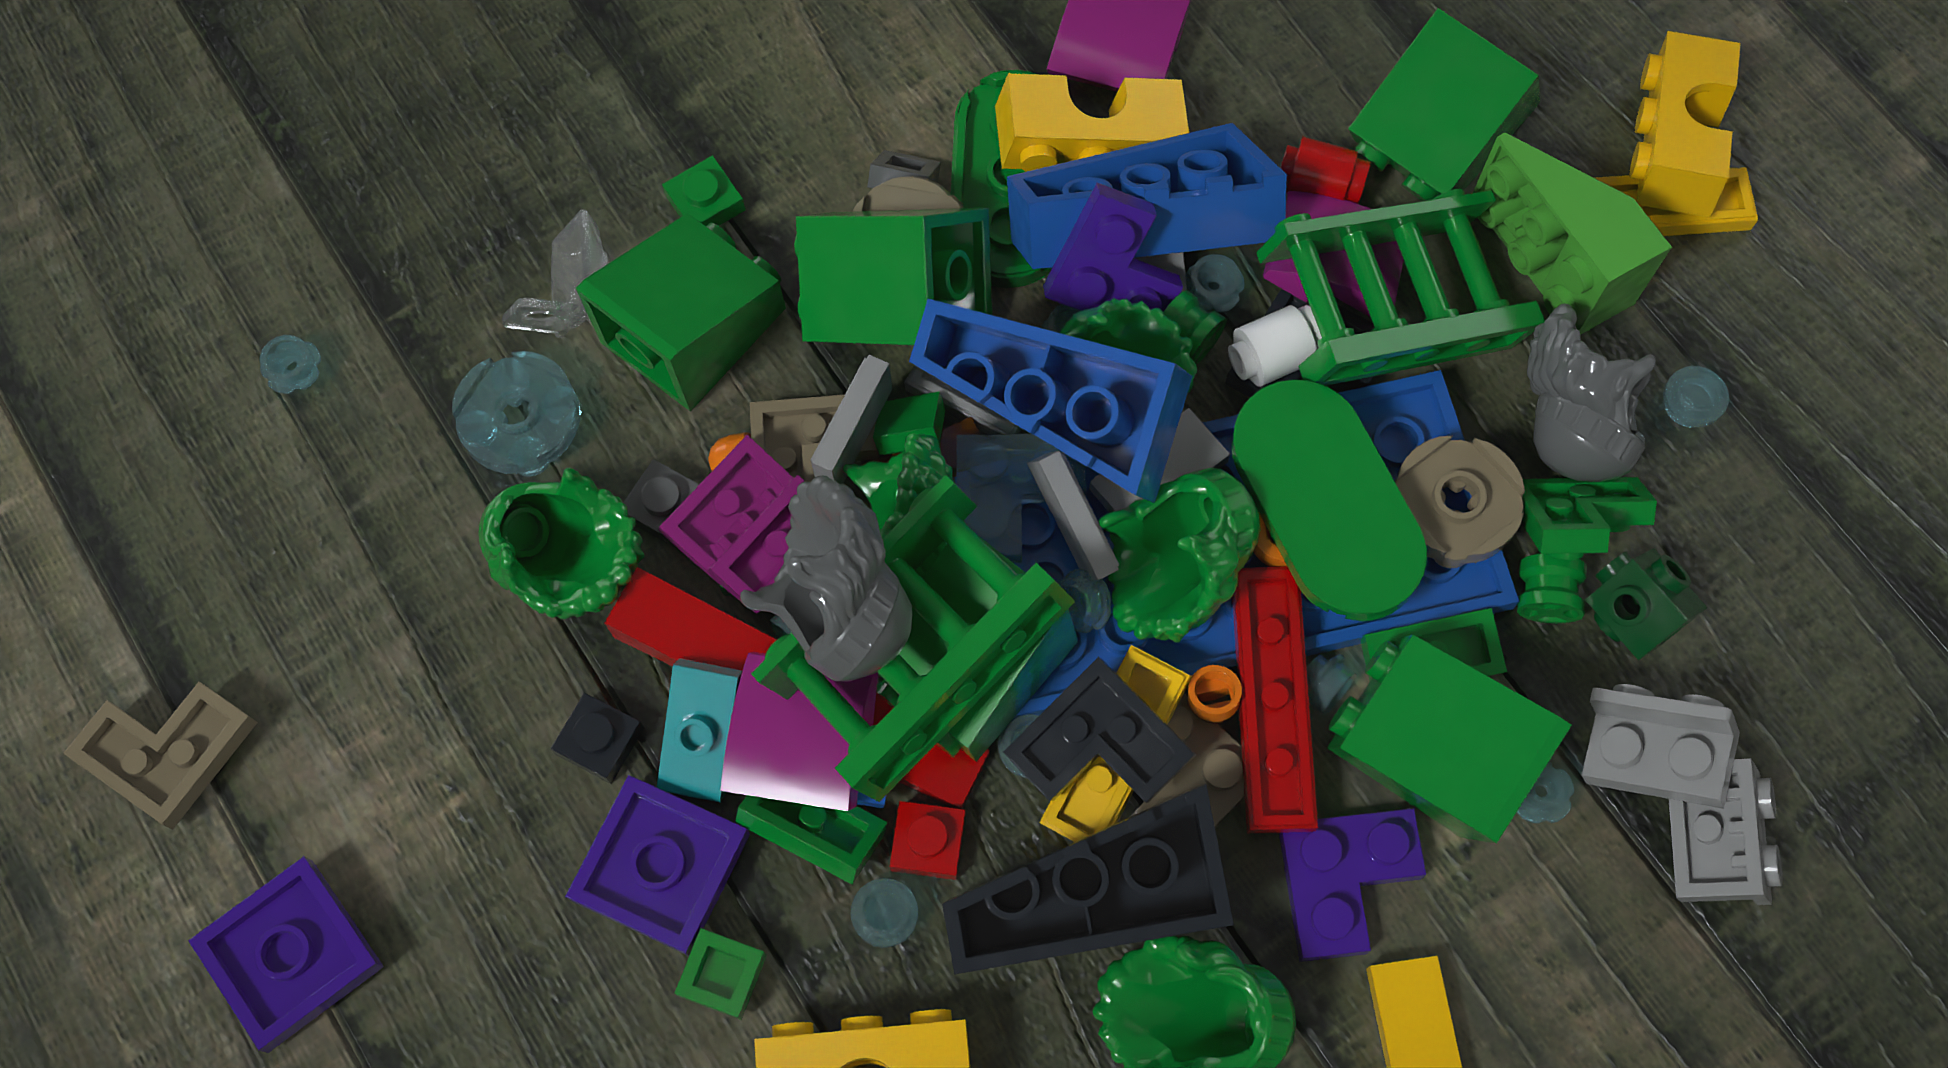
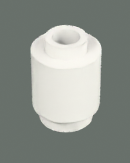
(1274, 344)

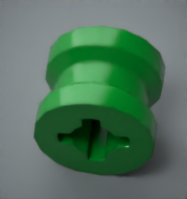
(1197, 324)
(1551, 589)

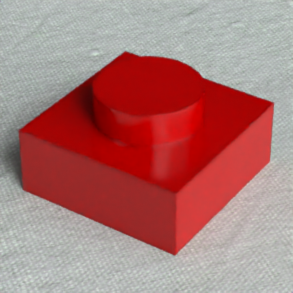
(927, 840)

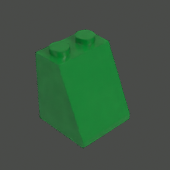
(1444, 108)
(874, 270)
(683, 306)
(971, 601)
(1446, 738)

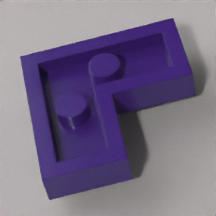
(1100, 255)
(1332, 864)

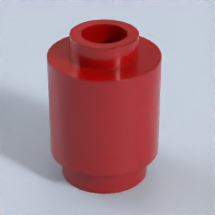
(1325, 170)

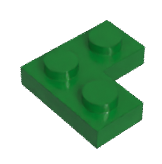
(1577, 516)

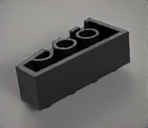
(1111, 889)

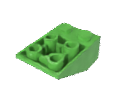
(1569, 232)

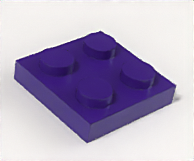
(658, 865)
(285, 954)

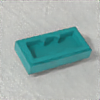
(697, 729)

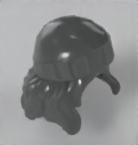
(1584, 402)
(836, 585)

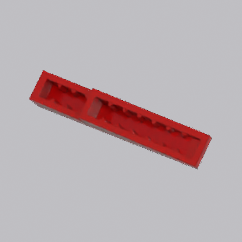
(678, 625)

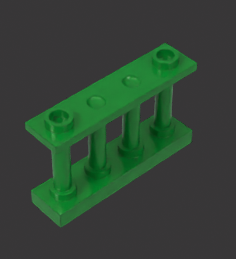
(1393, 342)
(974, 656)

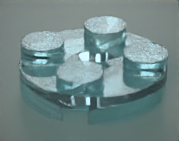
(527, 444)

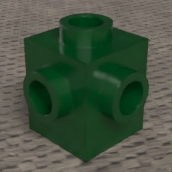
(1644, 601)

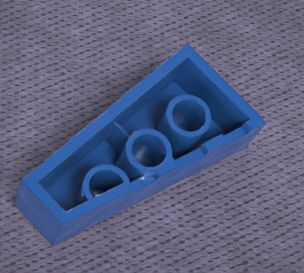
(1204, 185)
(1076, 394)

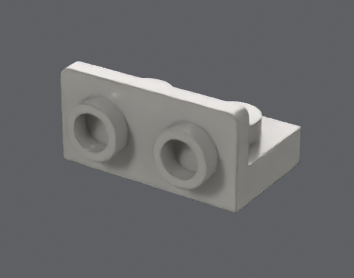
(1661, 745)
(1725, 850)

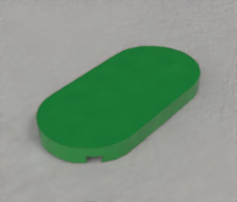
(982, 182)
(1328, 500)

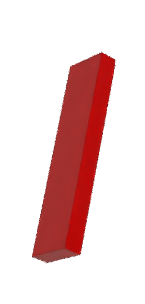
(1274, 702)

